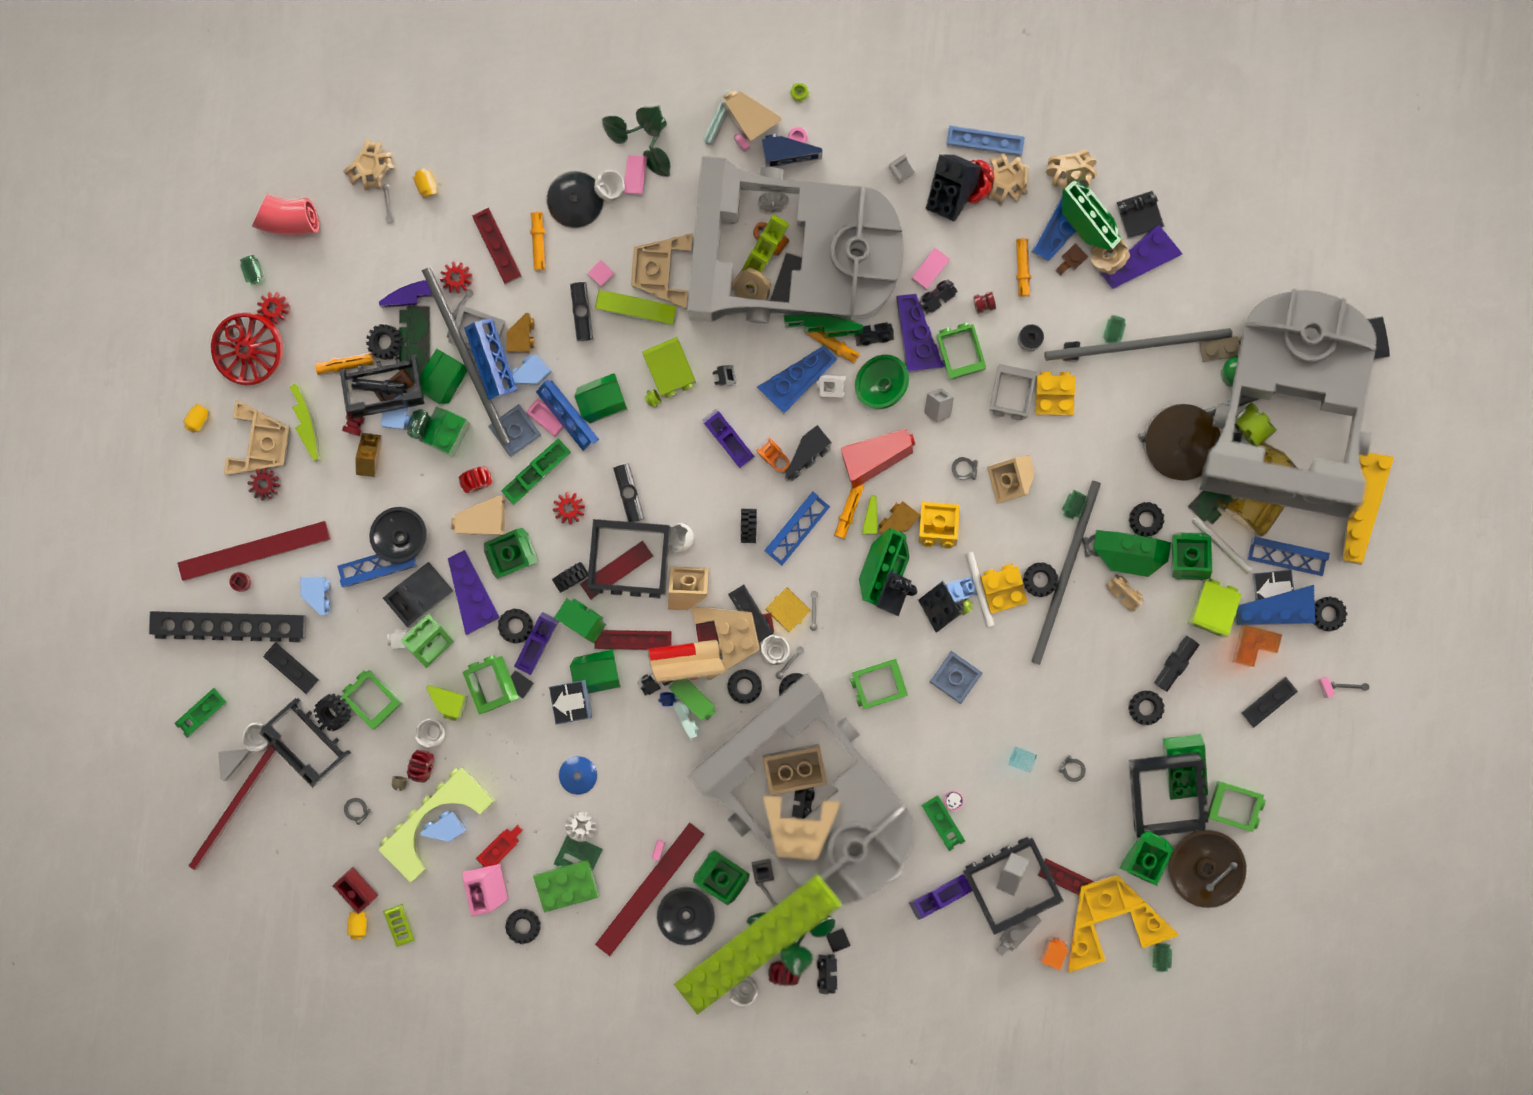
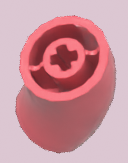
(287, 216)

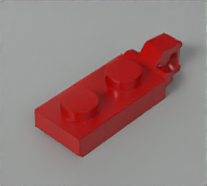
(499, 847)

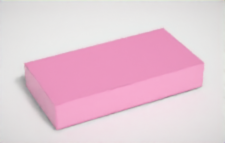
(635, 174)
(930, 268)
(544, 417)

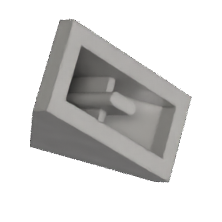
(230, 761)
(1012, 874)

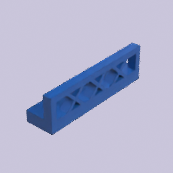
(486, 359)
(567, 415)
(791, 524)
(1291, 549)
(374, 573)

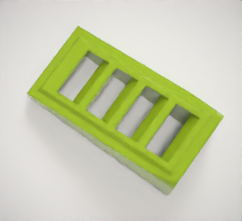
(870, 522)
(403, 916)

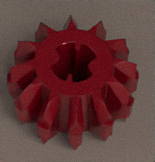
(264, 491)
(420, 766)
(780, 975)

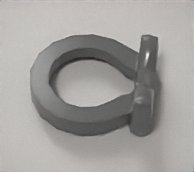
(972, 475)
(1088, 552)
(1068, 760)
(359, 819)

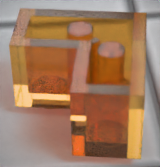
(1254, 639)

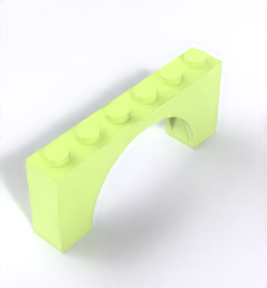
(401, 847)

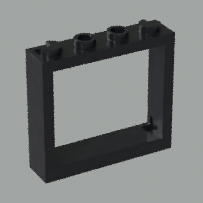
(628, 526)
(1162, 763)
(990, 860)

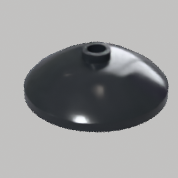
(578, 212)
(391, 525)
(683, 930)

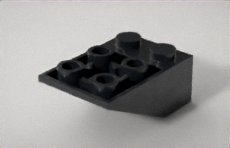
(952, 185)
(810, 447)
(418, 594)

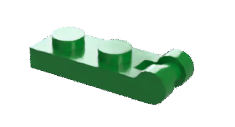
(201, 712)
(942, 822)

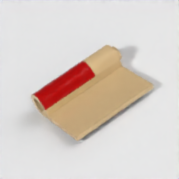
(686, 660)

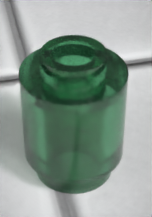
(251, 269)
(1114, 329)
(418, 424)
(1074, 505)
(1162, 957)

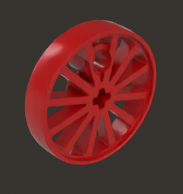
(252, 354)

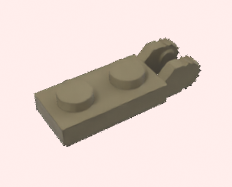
(1220, 348)

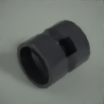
(1030, 338)

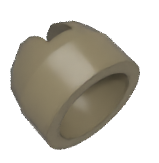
(399, 781)

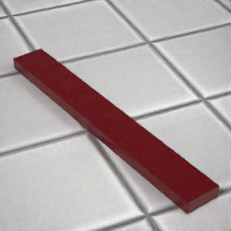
(253, 551)
(233, 807)
(649, 889)

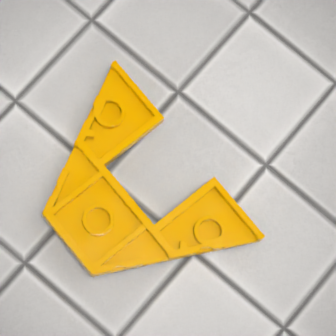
(1104, 901)

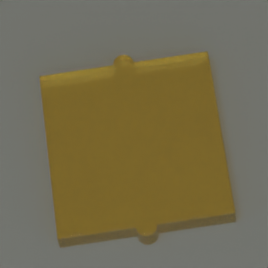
(788, 609)

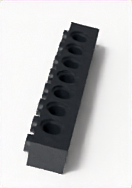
(159, 619)

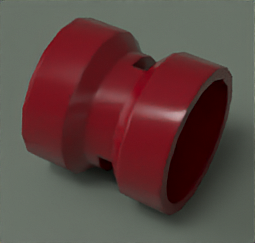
(980, 304)
(353, 425)
(240, 582)

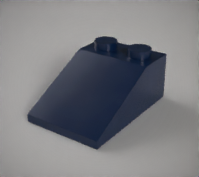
(785, 151)

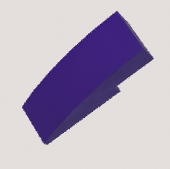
(407, 295)
(727, 438)
(536, 643)
(940, 897)

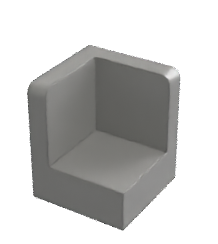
(901, 169)
(939, 404)

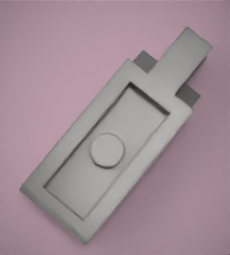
(1015, 935)

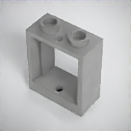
(459, 314)
(1018, 373)

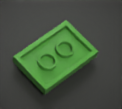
(566, 886)

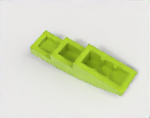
(766, 245)
(635, 307)
(306, 429)

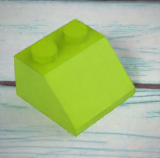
(448, 702)

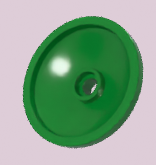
(876, 375)

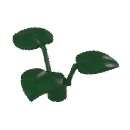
(653, 123)
(797, 957)

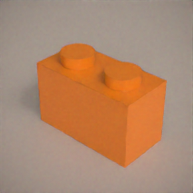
(1054, 953)

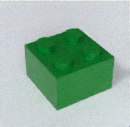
(585, 623)

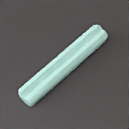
(716, 123)

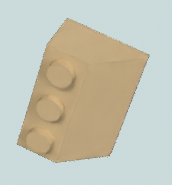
(794, 769)

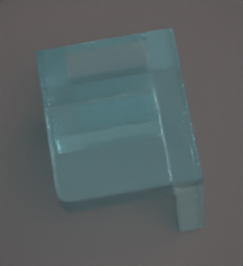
(1022, 759)

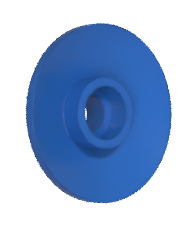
(588, 775)

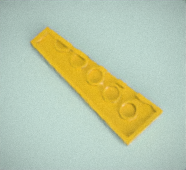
(1359, 528)

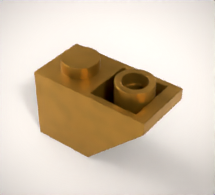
(519, 335)
(368, 454)
(901, 519)

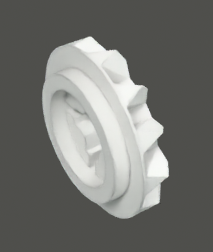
(766, 201)
(580, 834)

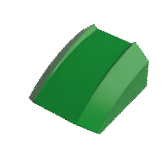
(442, 377)
(600, 399)
(510, 553)
(1191, 556)
(597, 670)
(1148, 858)
(721, 877)

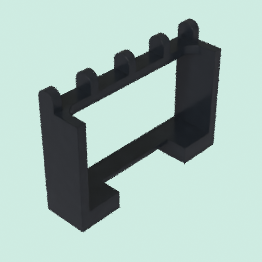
(408, 399)
(304, 771)

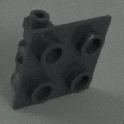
(1140, 214)
(895, 592)
(940, 606)

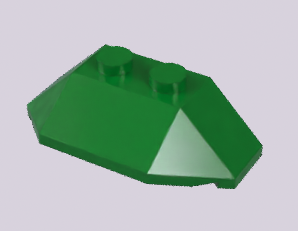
(1089, 216)
(1131, 552)
(886, 554)

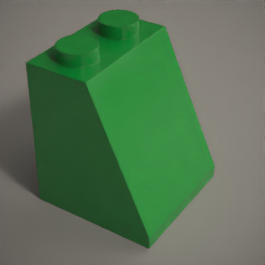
(445, 431)

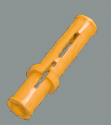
(538, 240)
(1023, 268)
(836, 346)
(347, 363)
(848, 512)

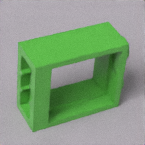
(966, 370)
(430, 633)
(504, 680)
(855, 682)
(692, 698)
(385, 713)
(1217, 800)

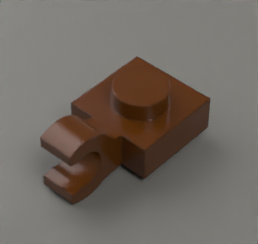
(1072, 258)

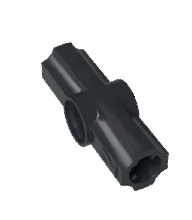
(582, 323)
(631, 505)
(1176, 663)

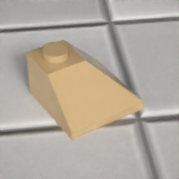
(1011, 478)
(687, 587)

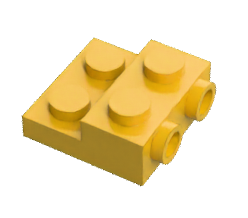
(1054, 394)
(939, 524)
(1003, 588)

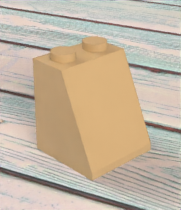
(748, 114)
(481, 519)

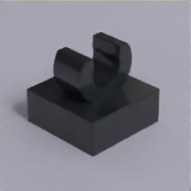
(726, 375)

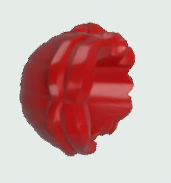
(984, 183)

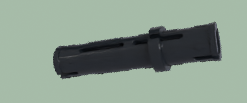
(386, 386)

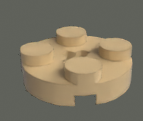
(1113, 263)
(754, 278)

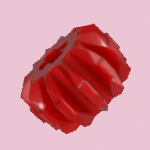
(454, 284)
(267, 304)
(475, 479)
(570, 514)

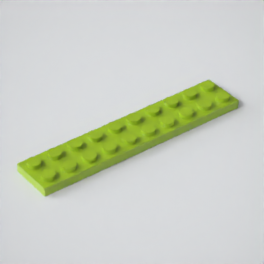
(757, 944)

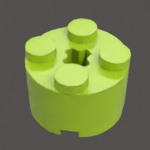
(1254, 425)

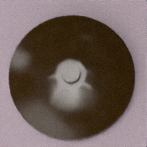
(1180, 441)
(1201, 860)

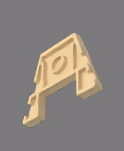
(652, 268)
(266, 443)
(734, 631)
(799, 837)

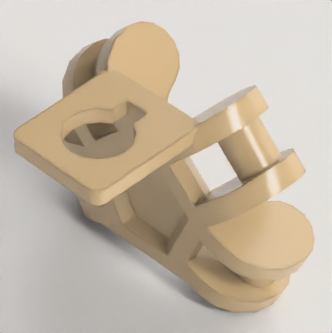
(368, 164)
(1076, 167)
(1007, 178)

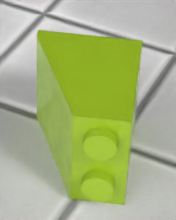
(669, 368)
(1215, 608)

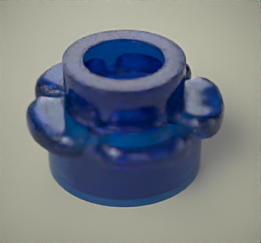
(667, 698)

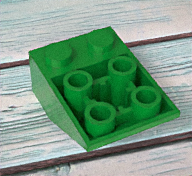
(1182, 780)

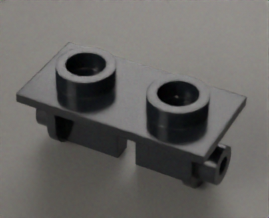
(944, 290)
(883, 333)
(649, 685)
(805, 797)
(825, 964)

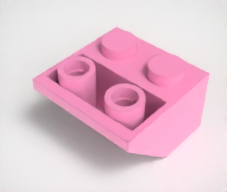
(484, 889)

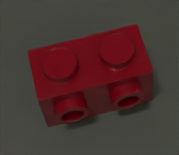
(355, 890)

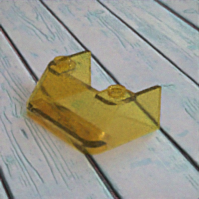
(1254, 514)

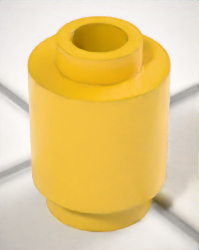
(425, 183)
(195, 418)
(356, 925)

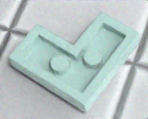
(689, 726)

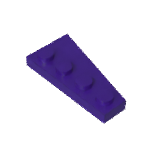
(1145, 255)
(917, 341)
(472, 597)

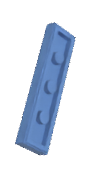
(985, 141)

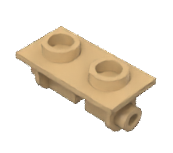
(1131, 597)

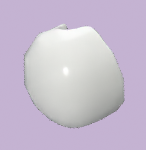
(609, 185)
(681, 538)
(775, 650)
(430, 733)
(252, 739)
(744, 993)

